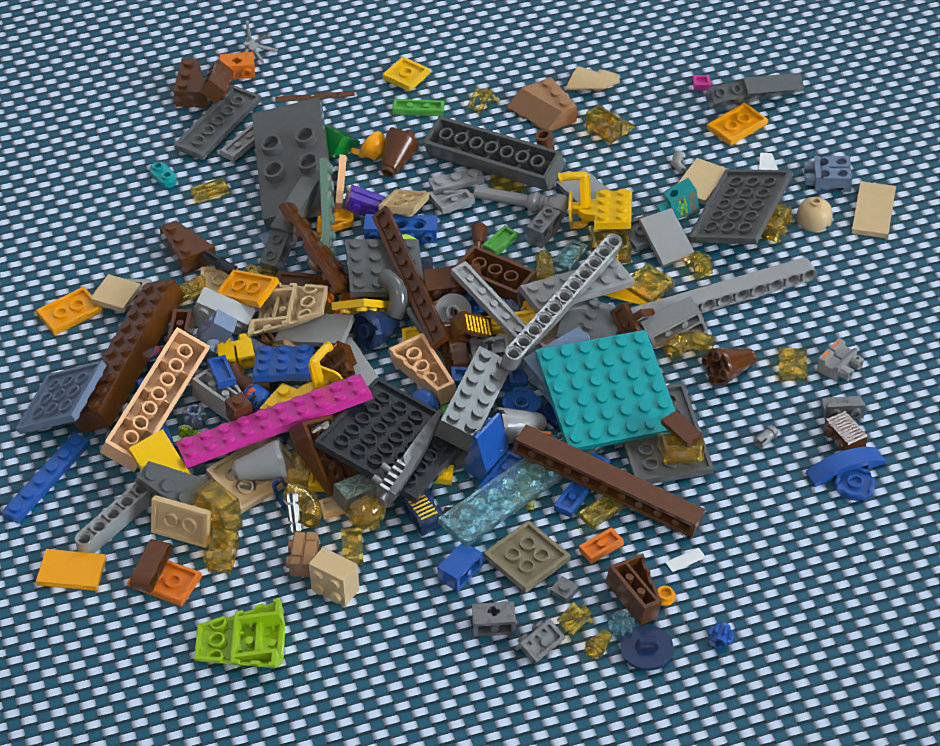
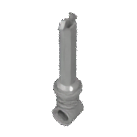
(534, 202)

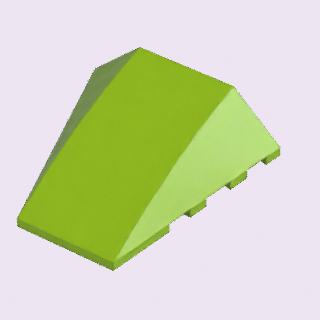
(244, 638)

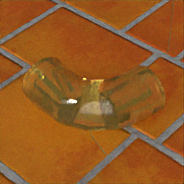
(687, 341)
(307, 502)

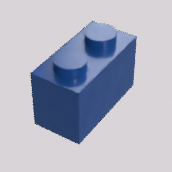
(459, 566)

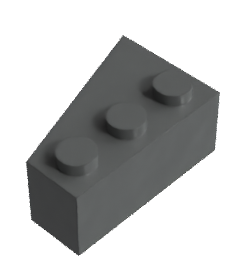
(169, 482)

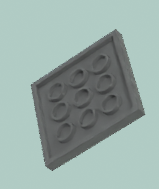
(367, 260)

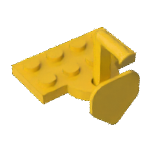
(607, 211)
(320, 378)

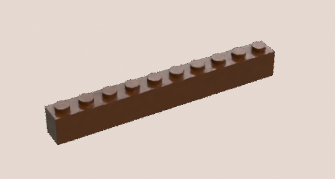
(609, 481)

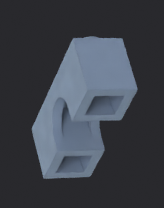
(216, 329)

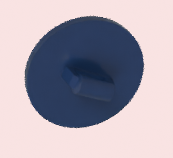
(647, 648)

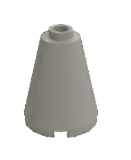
(515, 421)
(262, 463)

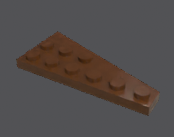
(318, 253)

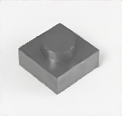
(564, 589)

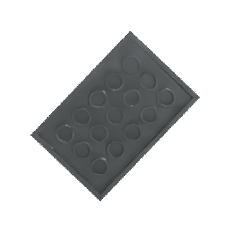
(740, 206)
(646, 457)

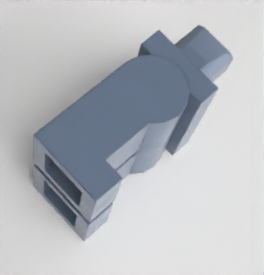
(829, 173)

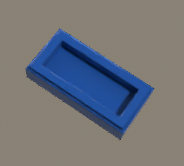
(221, 372)

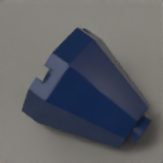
(374, 328)

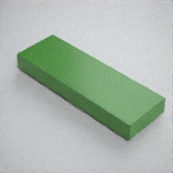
(418, 107)

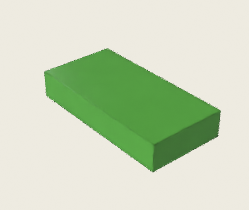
(501, 240)

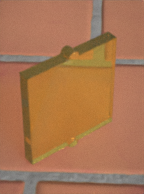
(506, 184)

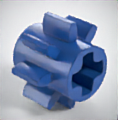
(721, 635)

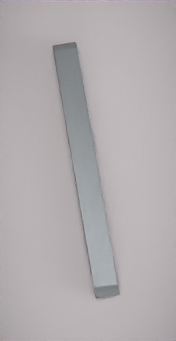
(739, 288)
(561, 302)

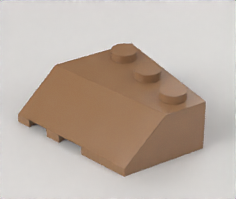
(544, 105)

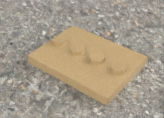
(223, 474)

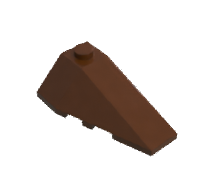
(323, 466)

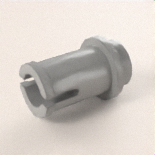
(769, 433)

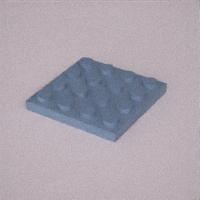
(61, 397)

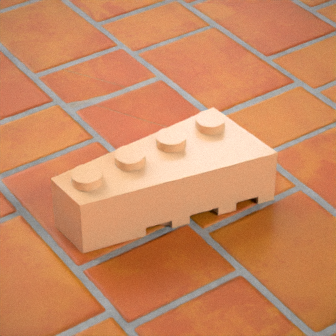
(424, 367)

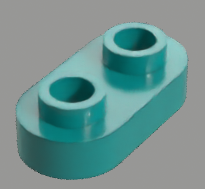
(163, 175)

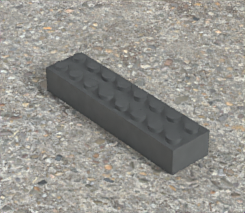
(494, 153)

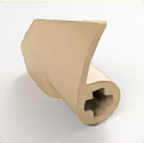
(591, 80)

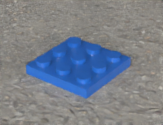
(282, 363)

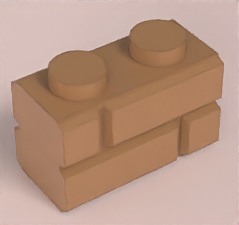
(303, 550)

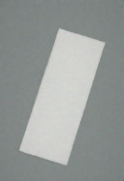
(685, 559)

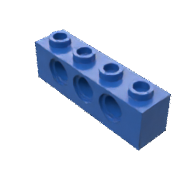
(419, 226)

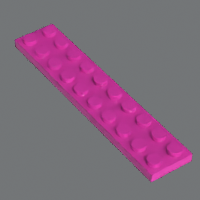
(273, 420)

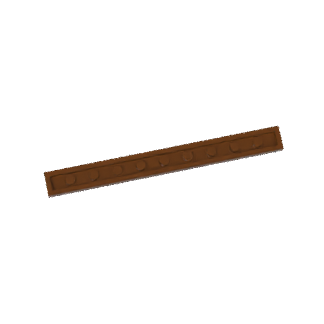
(408, 272)

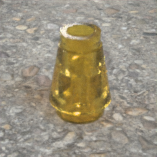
(597, 645)

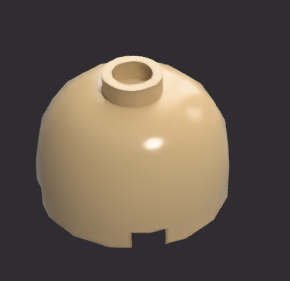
(814, 214)

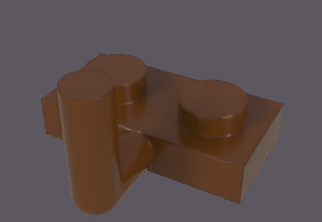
(626, 320)

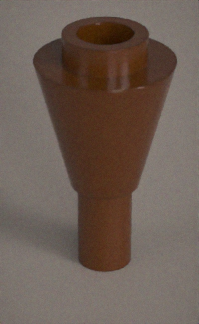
(478, 233)

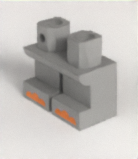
(837, 361)

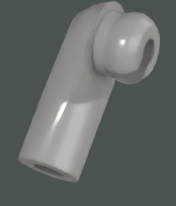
(676, 161)

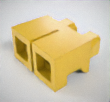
(242, 348)

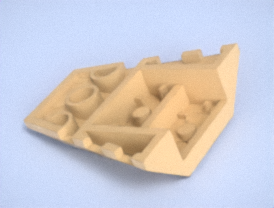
(289, 307)

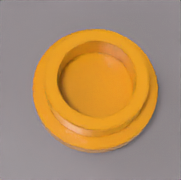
(666, 595)

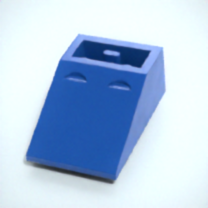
(487, 448)

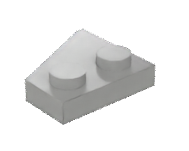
(452, 200)

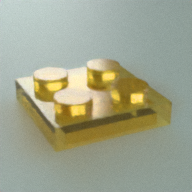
(650, 283)

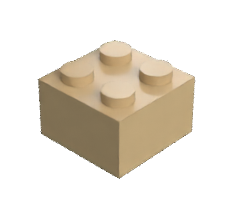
(334, 576)

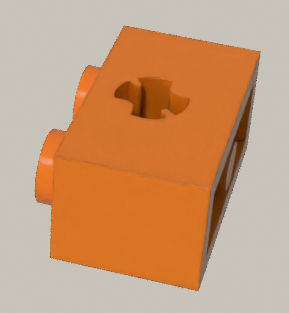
(240, 63)

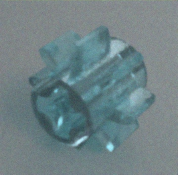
(621, 623)

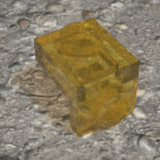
(700, 263)
(575, 618)

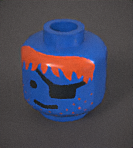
(256, 395)

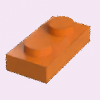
(601, 545)

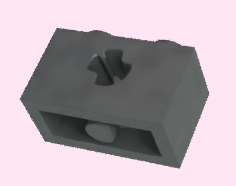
(494, 619)

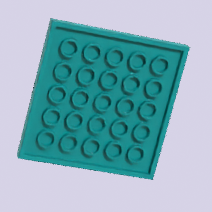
(606, 389)

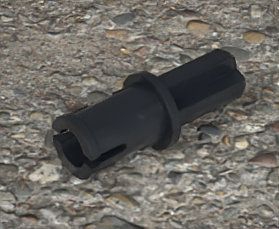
(219, 262)

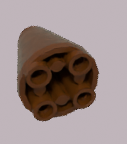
(398, 149)
(727, 363)

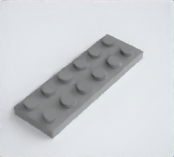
(612, 279)

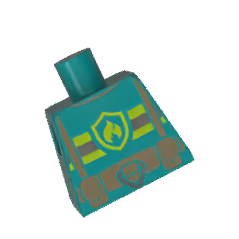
(681, 199)

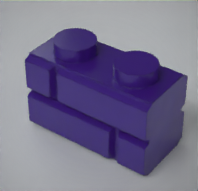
(362, 201)

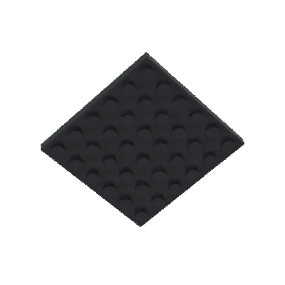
(383, 433)

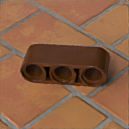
(454, 351)
(150, 565)

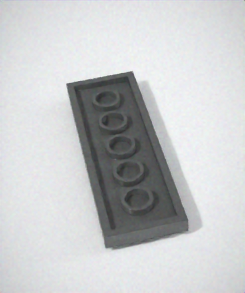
(217, 123)

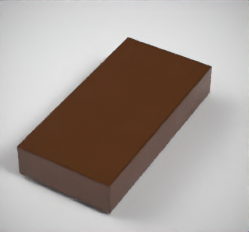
(681, 429)

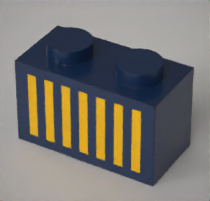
(423, 514)

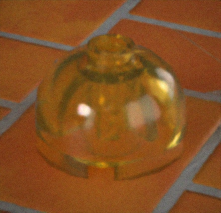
(366, 513)

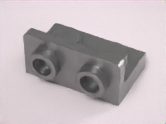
(851, 404)
(541, 641)

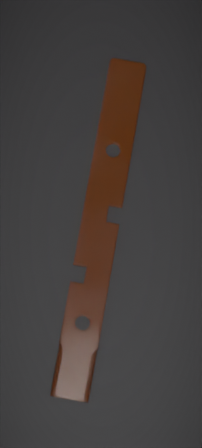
(308, 97)

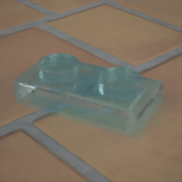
(569, 255)

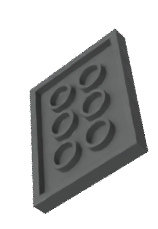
(591, 317)

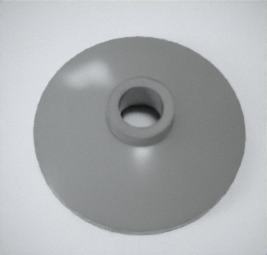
(448, 303)

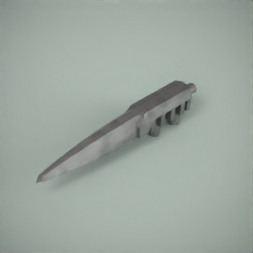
(404, 468)

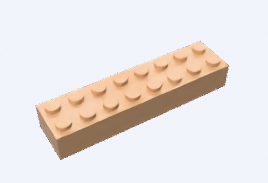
(156, 396)

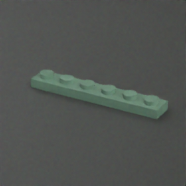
(327, 204)

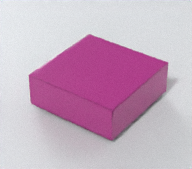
(701, 82)

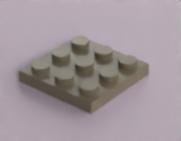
(527, 556)

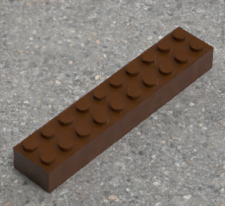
(130, 353)

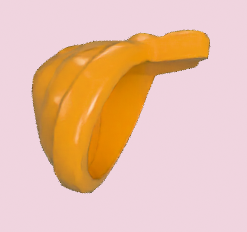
(372, 146)

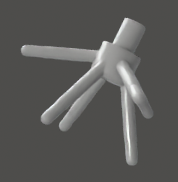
(252, 44)

